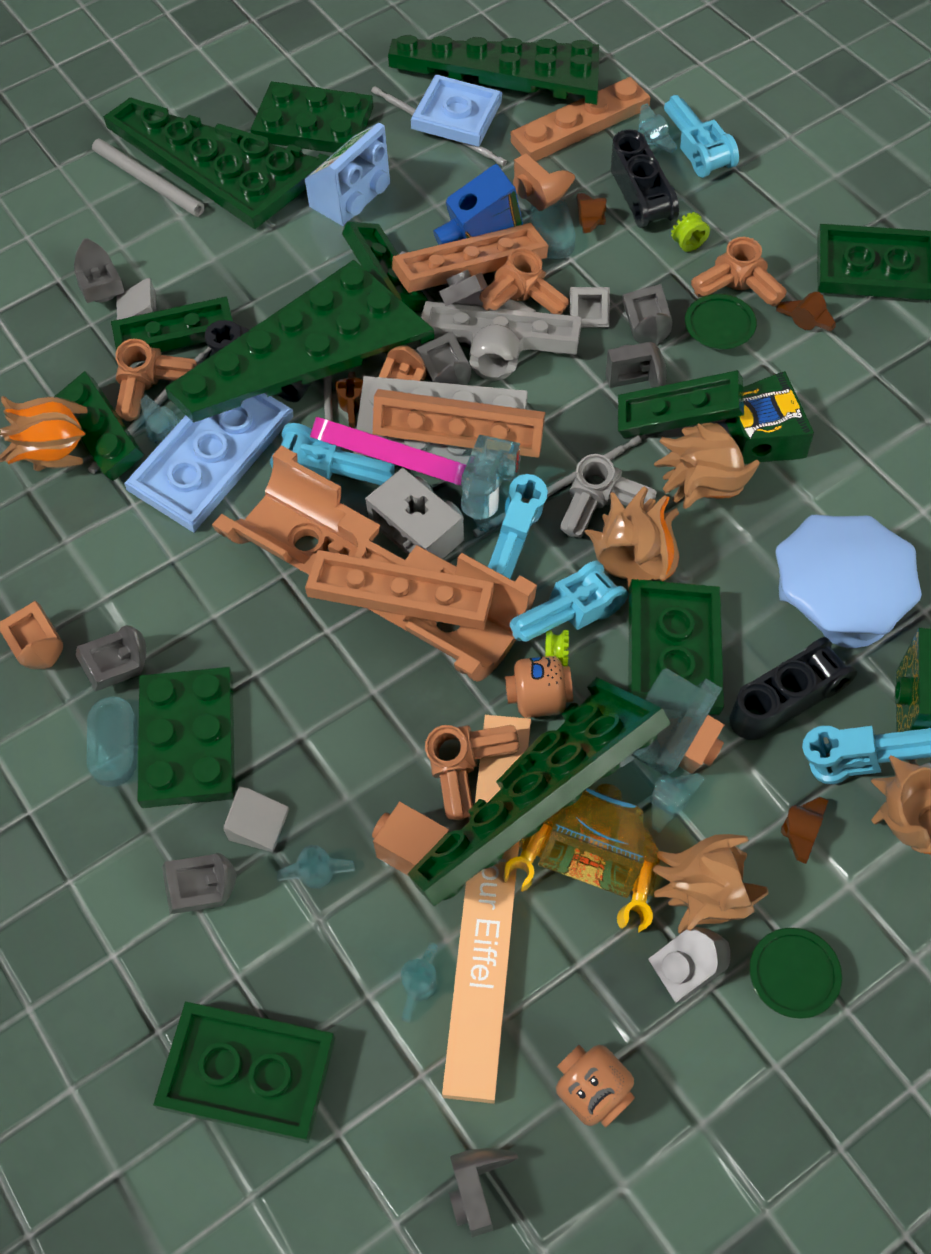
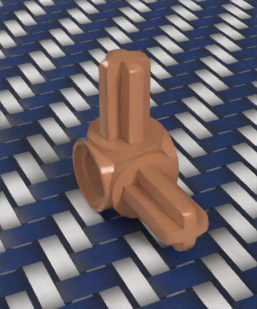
(740, 270)
(521, 279)
(137, 380)
(454, 773)

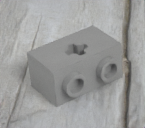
(415, 515)

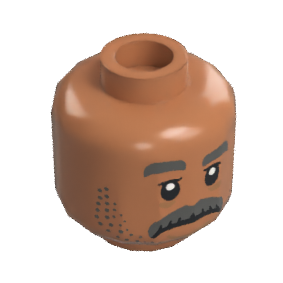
(595, 1085)

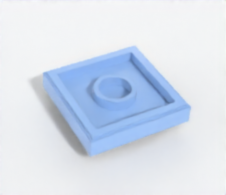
(456, 110)

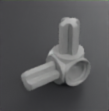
(590, 496)

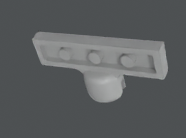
(502, 334)

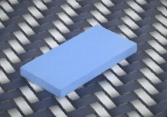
(206, 459)

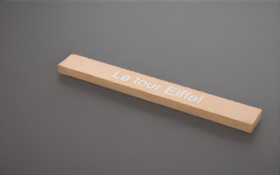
(483, 953)

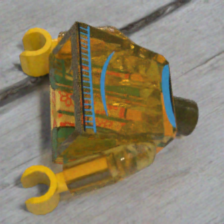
(598, 844)

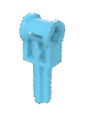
(702, 143)
(329, 459)
(517, 522)
(575, 599)
(860, 750)

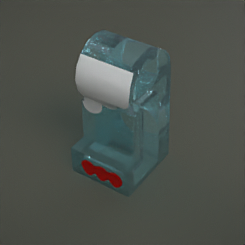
(487, 467)

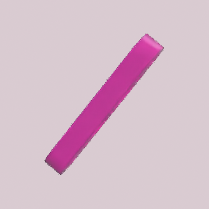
(387, 450)

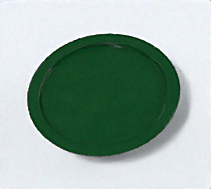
(720, 321)
(795, 973)

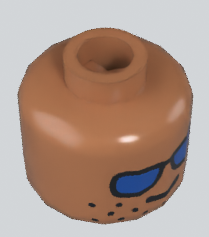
(540, 686)

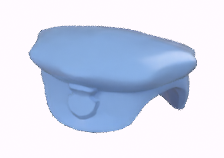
(848, 577)

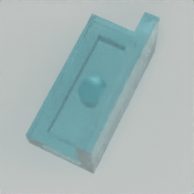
(686, 709)

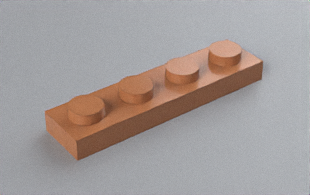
(579, 120)
(477, 254)
(455, 421)
(400, 589)

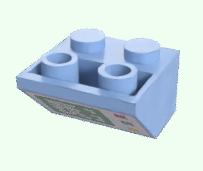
(350, 176)

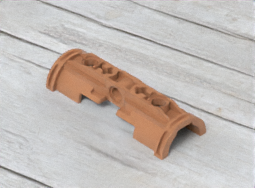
(309, 505)

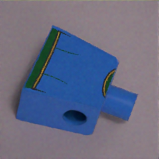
(481, 207)

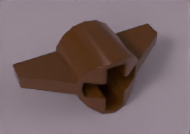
(591, 212)
(808, 312)
(349, 396)
(803, 826)

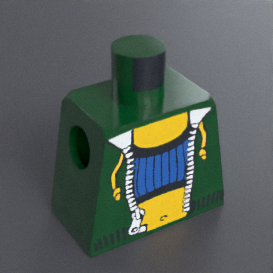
(772, 422)

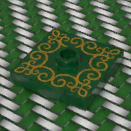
(914, 685)

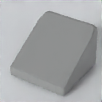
(137, 300)
(591, 305)
(255, 820)

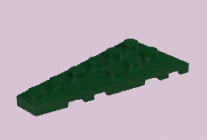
(505, 63)
(220, 162)
(304, 341)
(540, 783)

